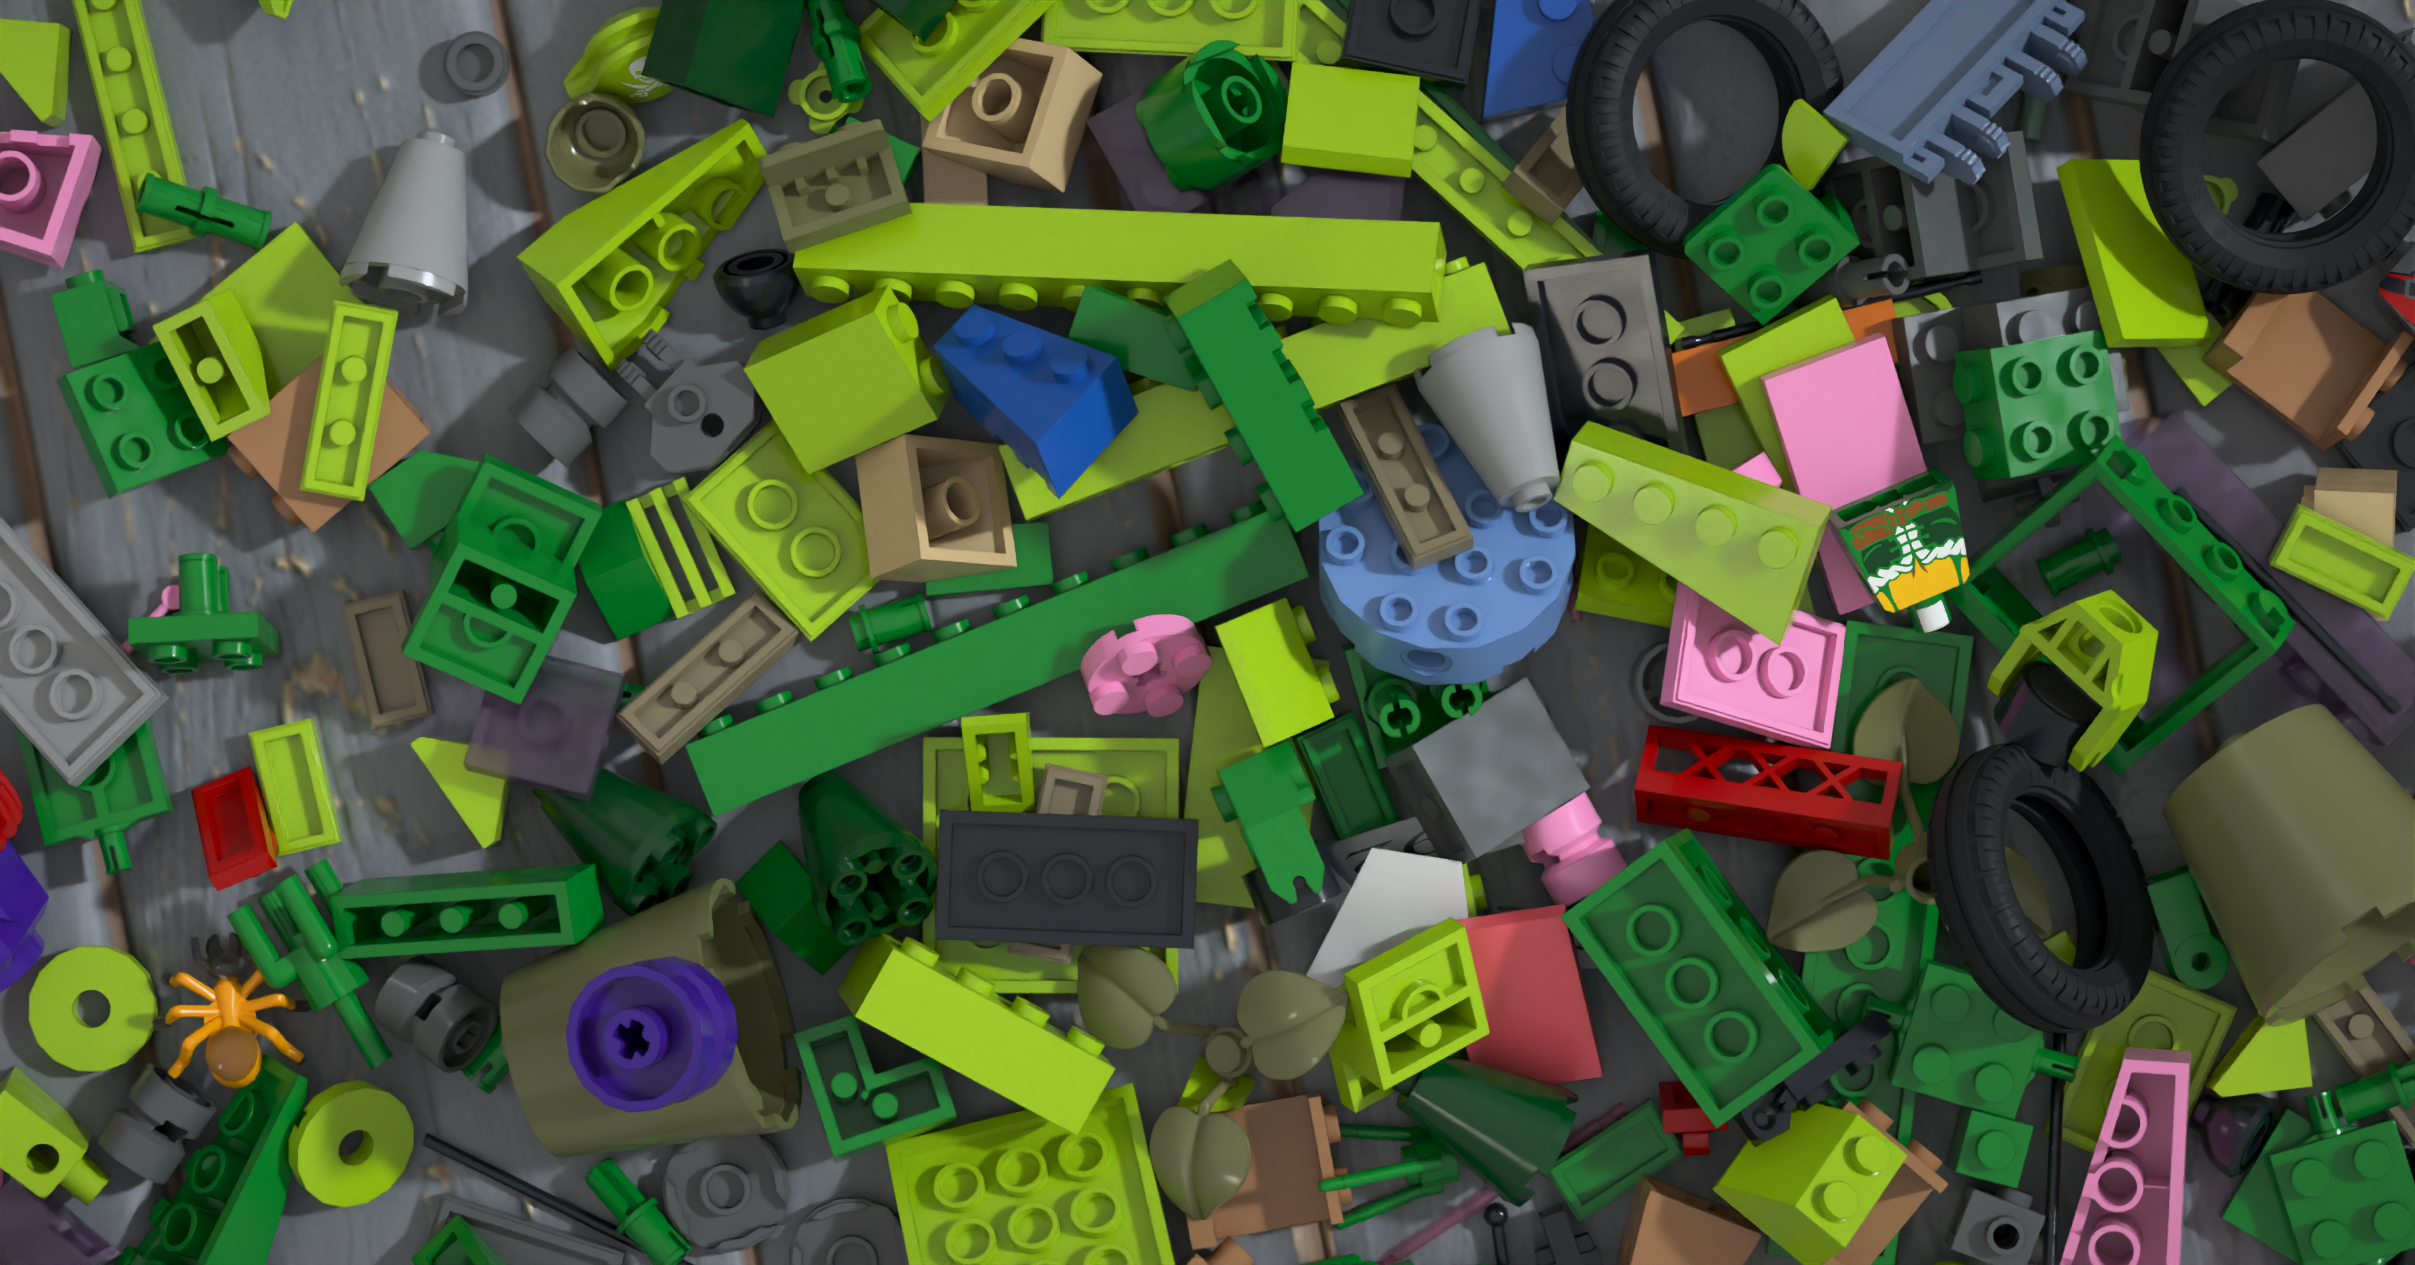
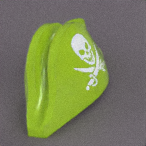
(617, 58)

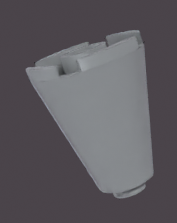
(415, 232)
(1497, 411)

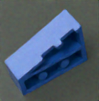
(1532, 55)
(1036, 392)

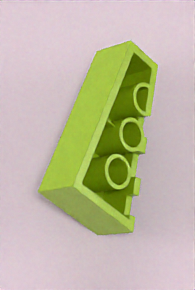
(1698, 522)
(976, 1031)

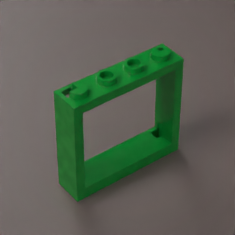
(2175, 526)

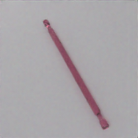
(1489, 1195)

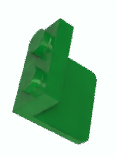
(1771, 241)
(2036, 404)

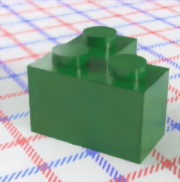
(864, 1108)

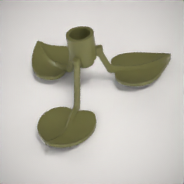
(1818, 894)
(1281, 1032)

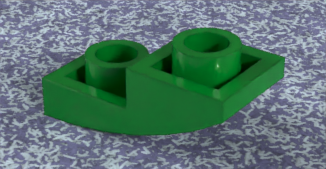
(1133, 336)

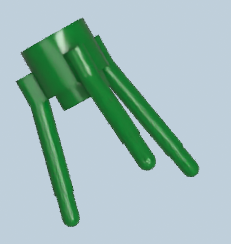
(1422, 1163)

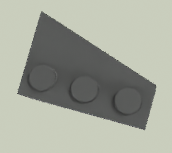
(2326, 152)

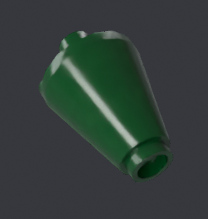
(633, 836)
(861, 862)

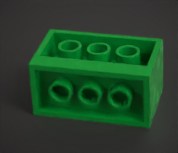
(1701, 976)

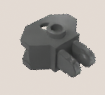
(690, 403)

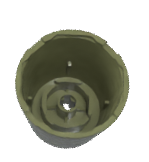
(2300, 859)
(699, 926)

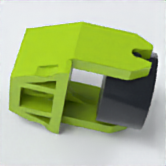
(2087, 700)

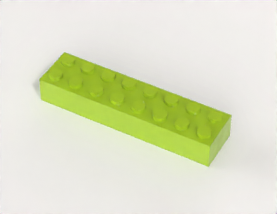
(1330, 359)

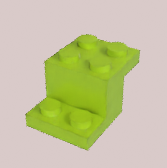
(1407, 1013)

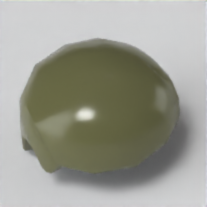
(594, 142)

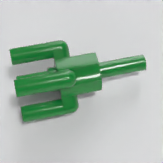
(312, 954)

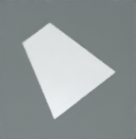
(1387, 905)

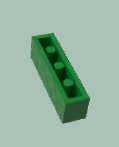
(467, 911)

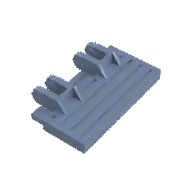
(1950, 59)

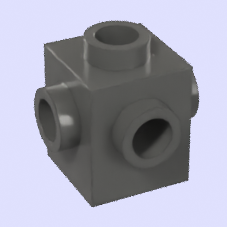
(1982, 1212)

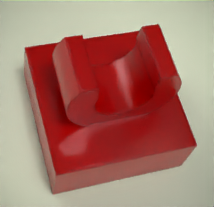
(1683, 1115)

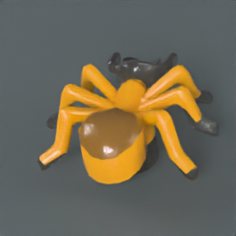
(231, 1019)

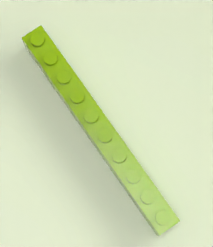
(1050, 255)

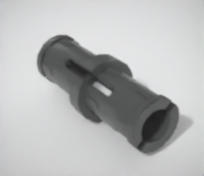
(1858, 279)

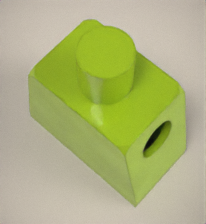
(35, 1118)

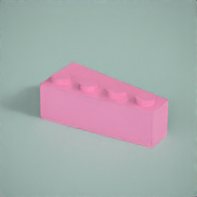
(44, 192)

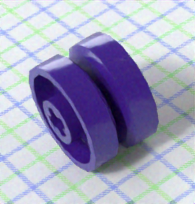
(651, 1034)

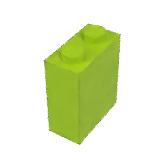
(849, 379)

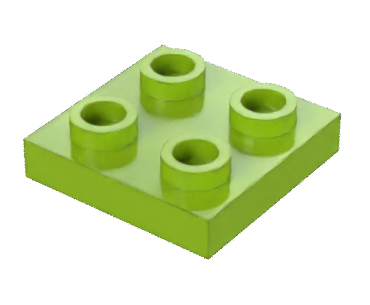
(1621, 582)

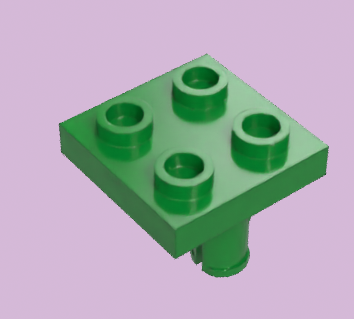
(137, 420)
(204, 626)
(1404, 710)

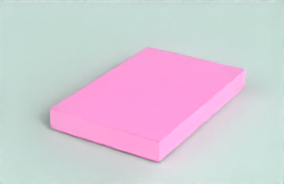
(1748, 681)

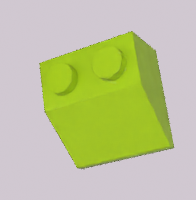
(1276, 671)
(1812, 1181)

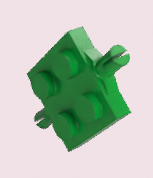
(107, 803)
(1965, 1046)
(2347, 1190)

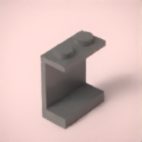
(1488, 773)

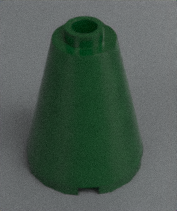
(1491, 1121)

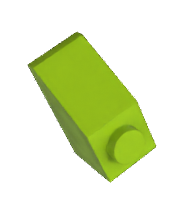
(217, 363)

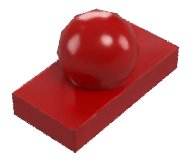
(234, 829)

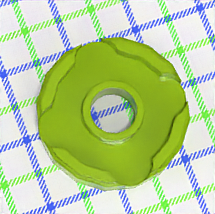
(56, 1015)
(376, 1162)

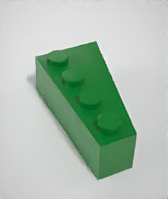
(1261, 396)

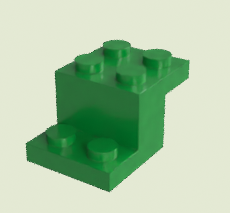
(502, 579)

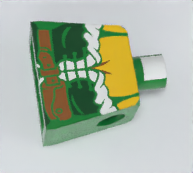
(1906, 546)

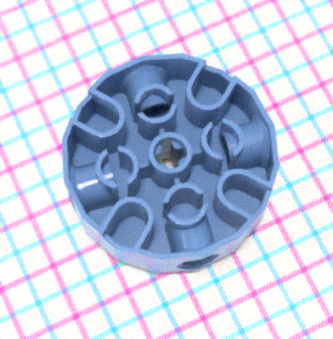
(1457, 615)

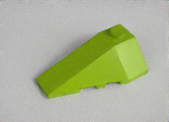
(631, 249)

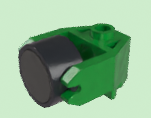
(1265, 802)

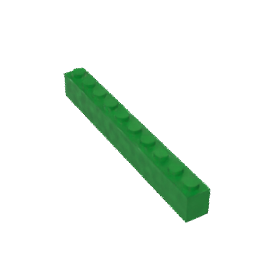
(990, 662)

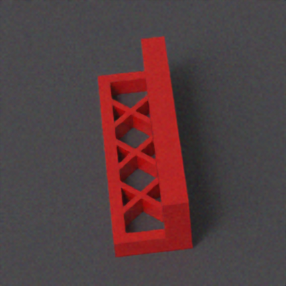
(1764, 812)

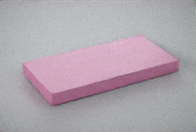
(1843, 439)

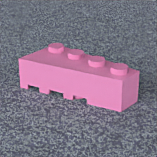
(2137, 1172)

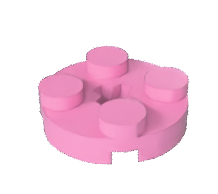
(1145, 667)

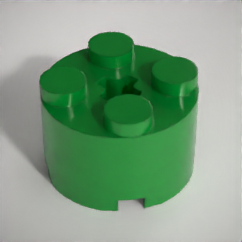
(1214, 116)

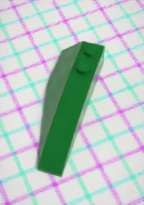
(234, 1185)

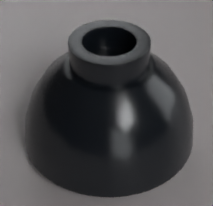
(758, 286)
(2233, 1129)

